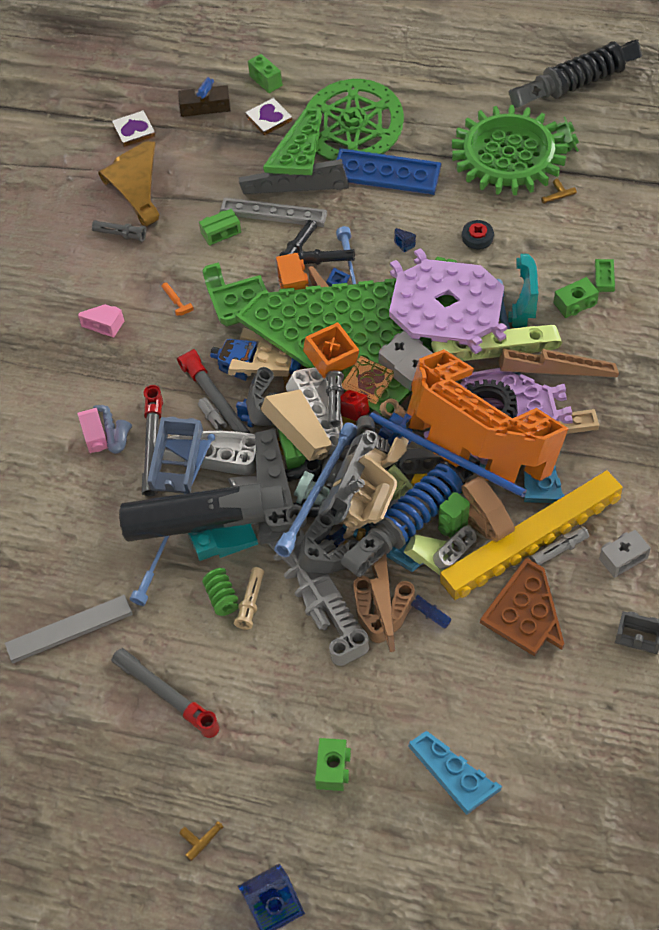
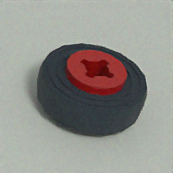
(477, 234)

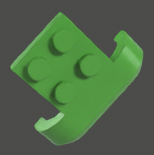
(230, 298)

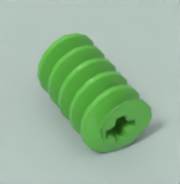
(220, 592)

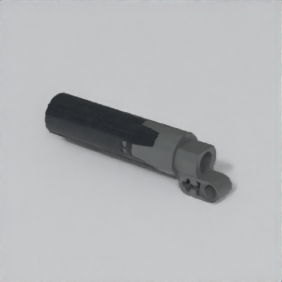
(206, 512)

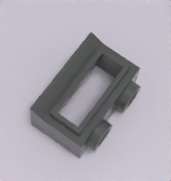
(640, 623)

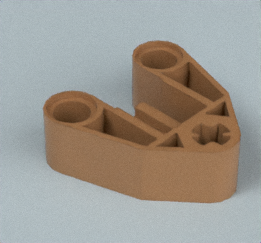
(486, 510)
(370, 622)

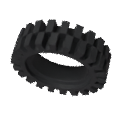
(498, 392)

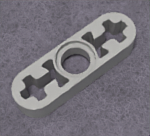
(447, 547)

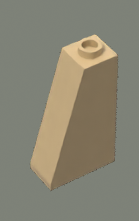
(298, 423)

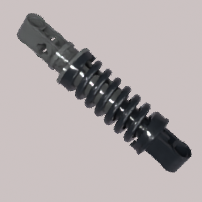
(577, 72)

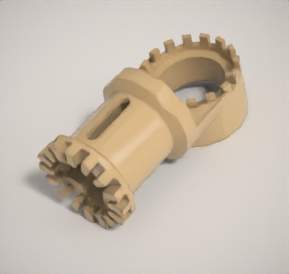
(397, 409)

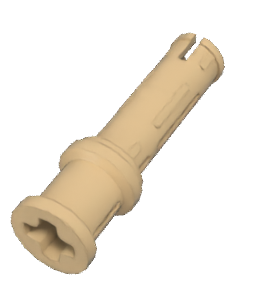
(248, 605)

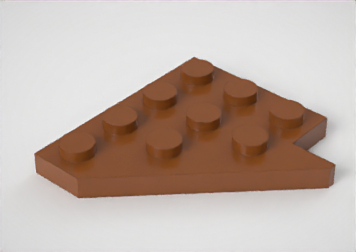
(525, 610)

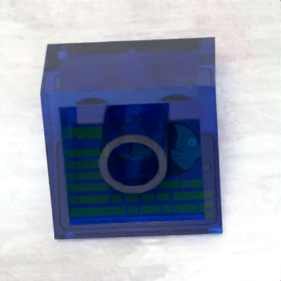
(271, 899)

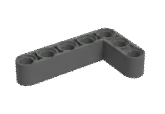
(417, 455)

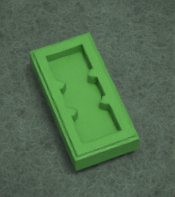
(604, 275)

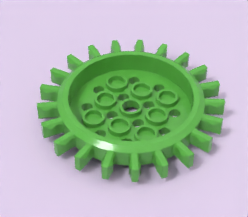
(495, 166)

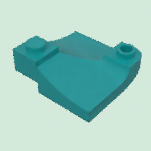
(527, 302)
(222, 541)

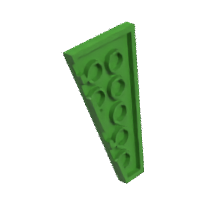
(298, 147)

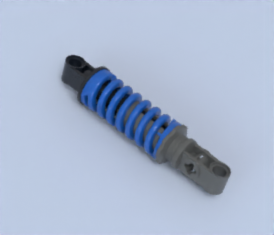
(407, 515)

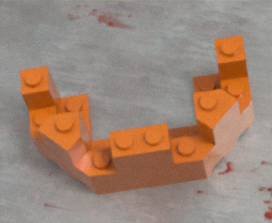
(475, 427)

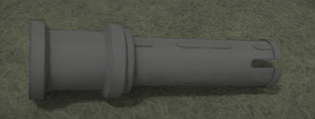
(126, 230)
(334, 391)

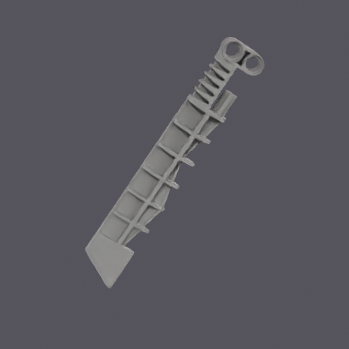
(321, 596)

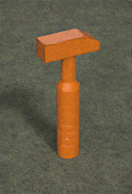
(182, 310)

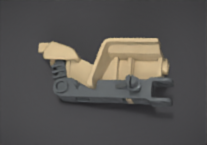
(362, 484)

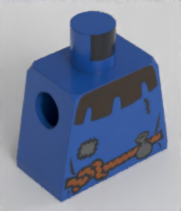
(237, 350)

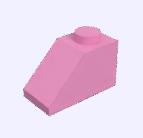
(102, 319)
(93, 430)

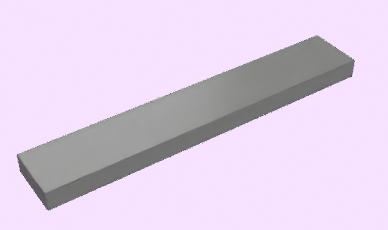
(274, 212)
(68, 629)

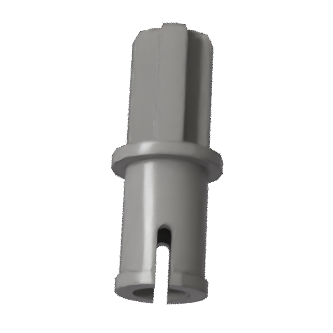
(211, 414)

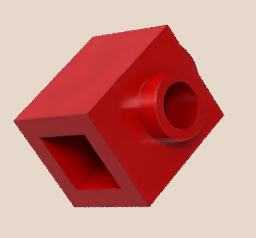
(354, 405)

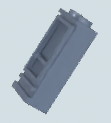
(172, 481)

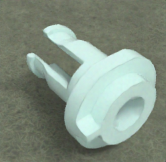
(306, 485)

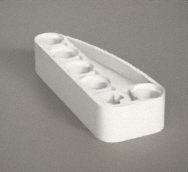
(314, 389)
(226, 445)

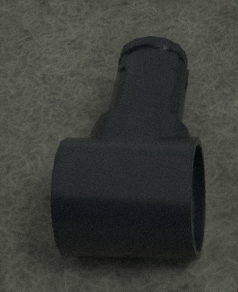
(309, 466)

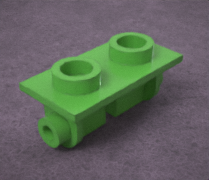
(569, 138)

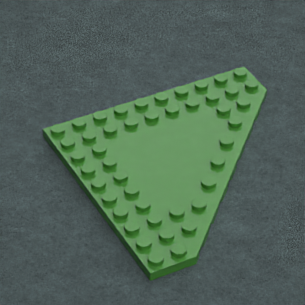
(359, 308)

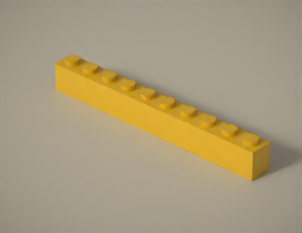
(531, 535)

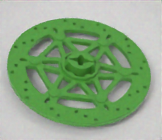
(354, 119)

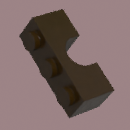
(216, 102)

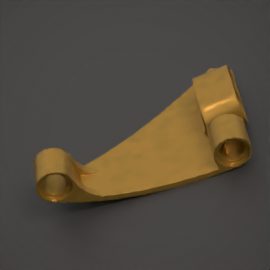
(132, 178)

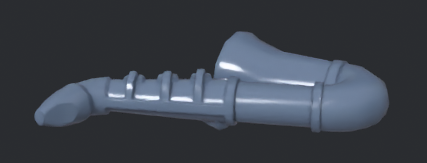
(115, 437)

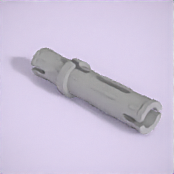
(567, 542)

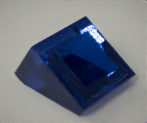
(404, 239)

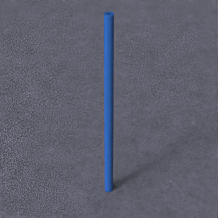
(449, 455)

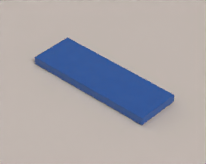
(390, 171)

